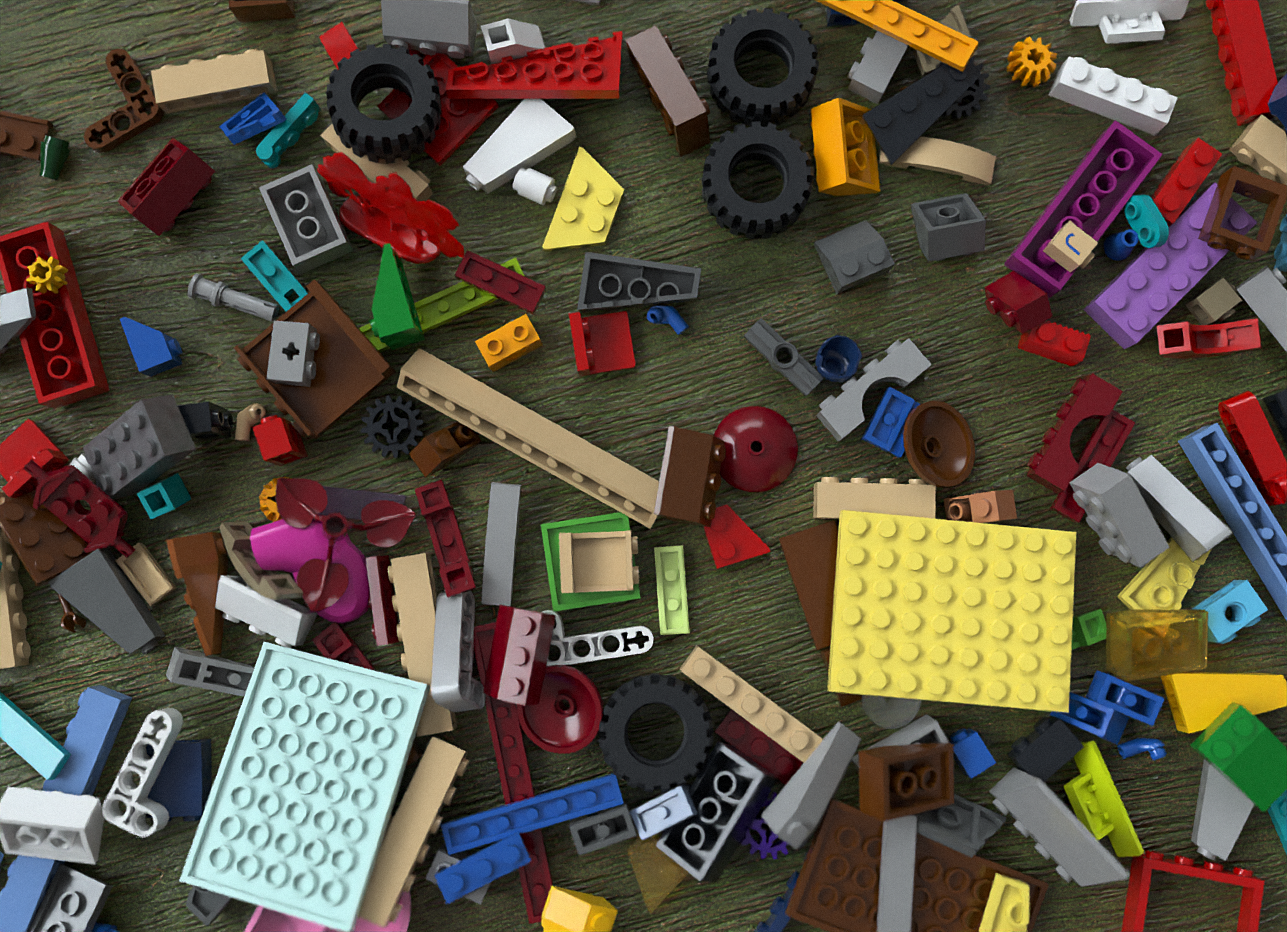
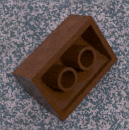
(690, 477)

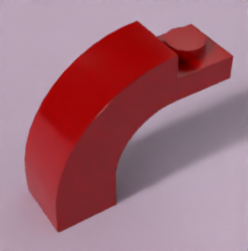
(1199, 341)

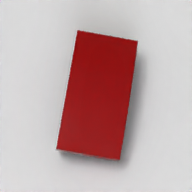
(338, 43)

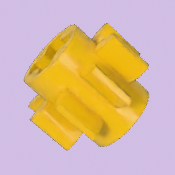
(47, 275)

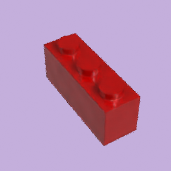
(1184, 179)

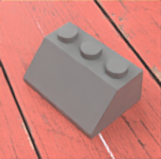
(430, 26)

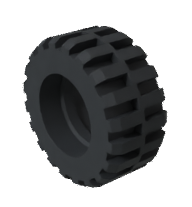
(769, 33)
(376, 70)
(764, 145)
(666, 772)

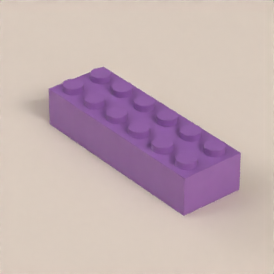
(1164, 273)

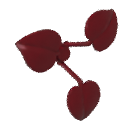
(302, 501)

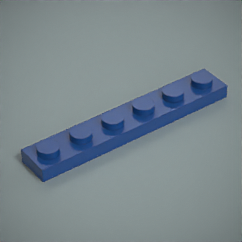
(532, 813)

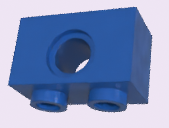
(1124, 697)

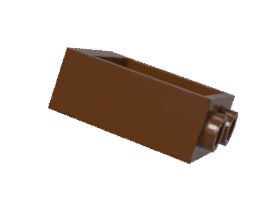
(1253, 187)

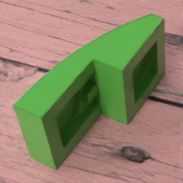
(1088, 628)

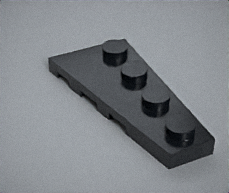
(912, 111)

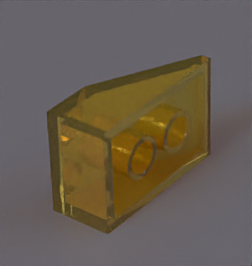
(1155, 642)

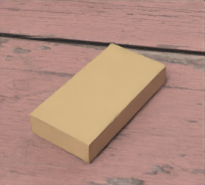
(146, 575)

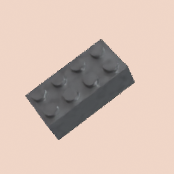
(139, 446)

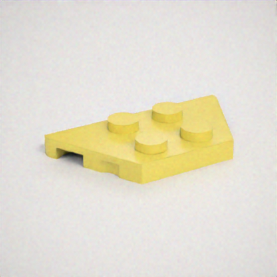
(585, 206)

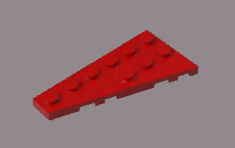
(546, 73)

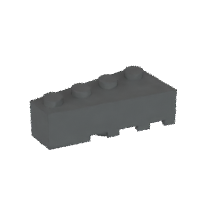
(627, 283)

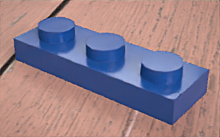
(482, 867)

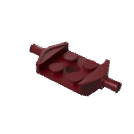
(61, 494)

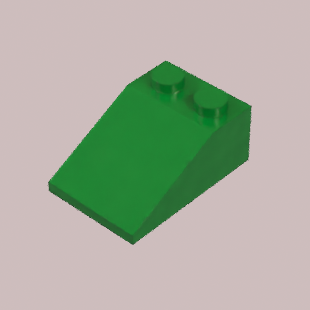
(393, 304)
(1245, 755)

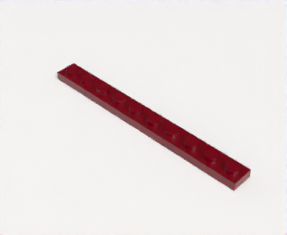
(515, 779)

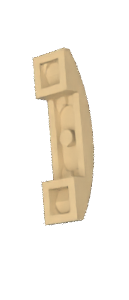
(947, 157)

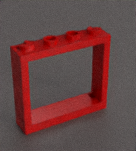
(1140, 882)

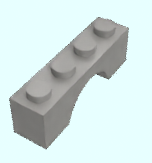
(900, 367)

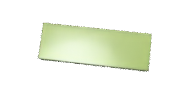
(671, 590)

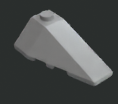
(805, 798)

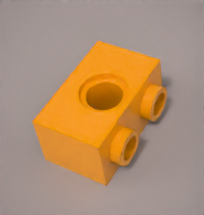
(509, 343)

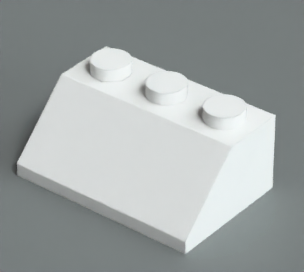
(279, 618)
(51, 825)

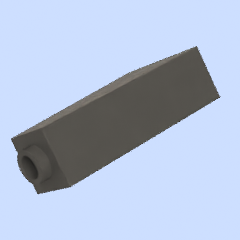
(110, 601)

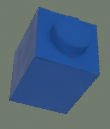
(970, 752)

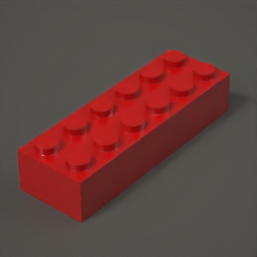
(60, 338)

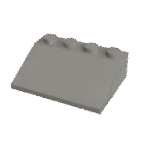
(1055, 830)

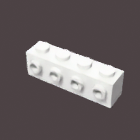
(1113, 95)

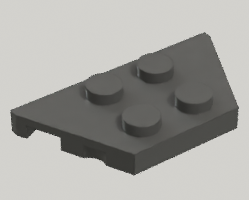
(960, 825)

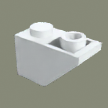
(511, 39)

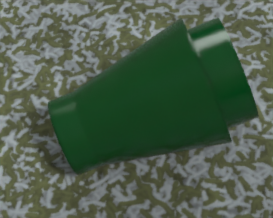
(53, 156)

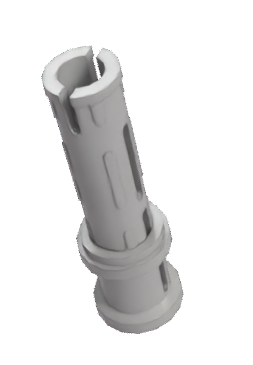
(220, 295)

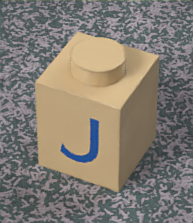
(1071, 247)

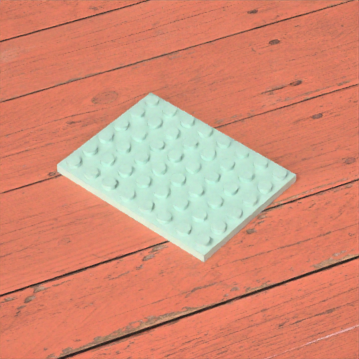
(306, 786)

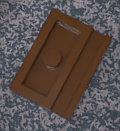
(22, 135)

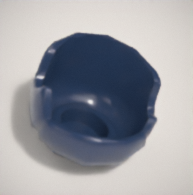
(838, 358)

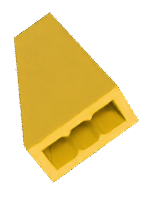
(1202, 696)

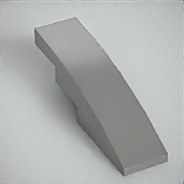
(501, 544)

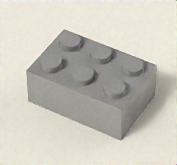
(306, 219)
(1118, 514)

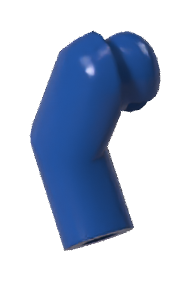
(667, 315)
(1142, 745)

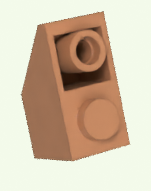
(981, 507)

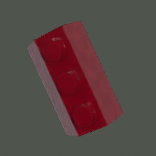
(166, 187)
(519, 655)

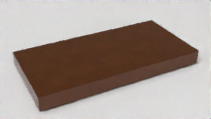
(812, 567)

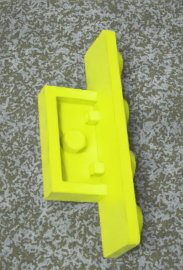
(1099, 804)

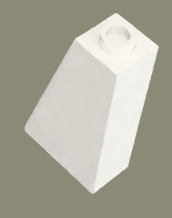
(519, 142)

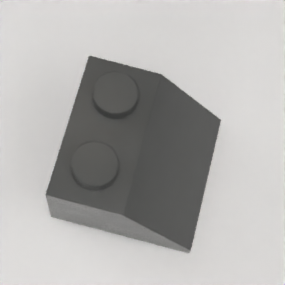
(949, 227)
(854, 256)

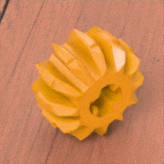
(1031, 62)

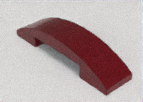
(446, 538)
(339, 646)

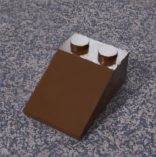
(905, 779)

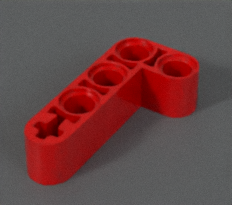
(1256, 446)

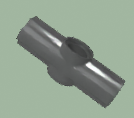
(769, 343)

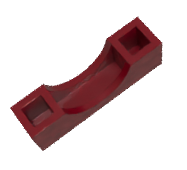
(1054, 463)

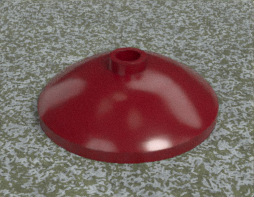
(750, 469)
(562, 727)

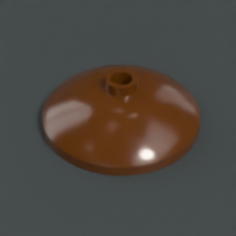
(939, 444)

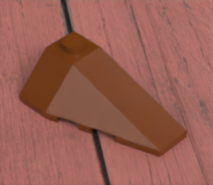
(201, 562)

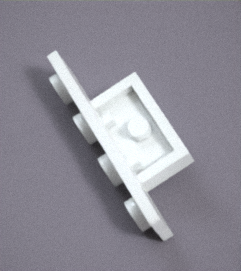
(1128, 19)

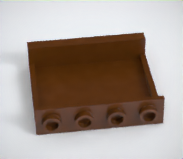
(345, 365)

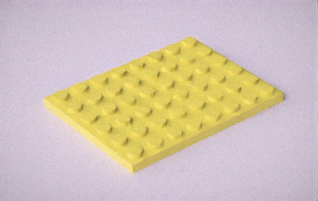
(952, 611)

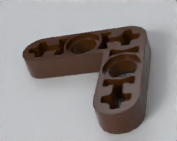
(133, 110)

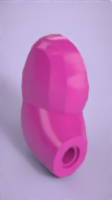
(288, 548)

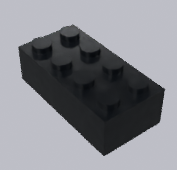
(726, 803)

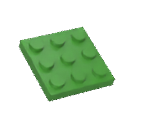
(550, 534)

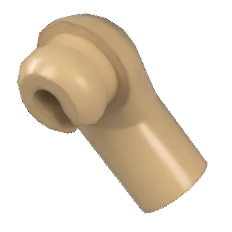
(246, 419)

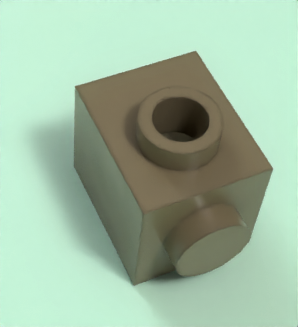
(1214, 302)

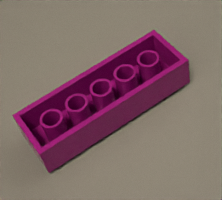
(1087, 199)

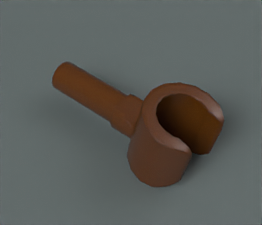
(70, 618)

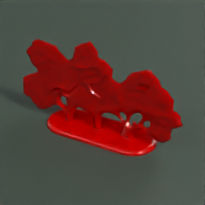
(390, 212)

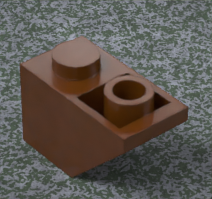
(444, 448)

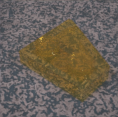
(654, 871)

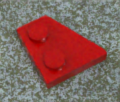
(732, 539)

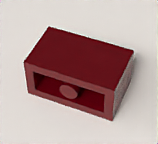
(1017, 302)

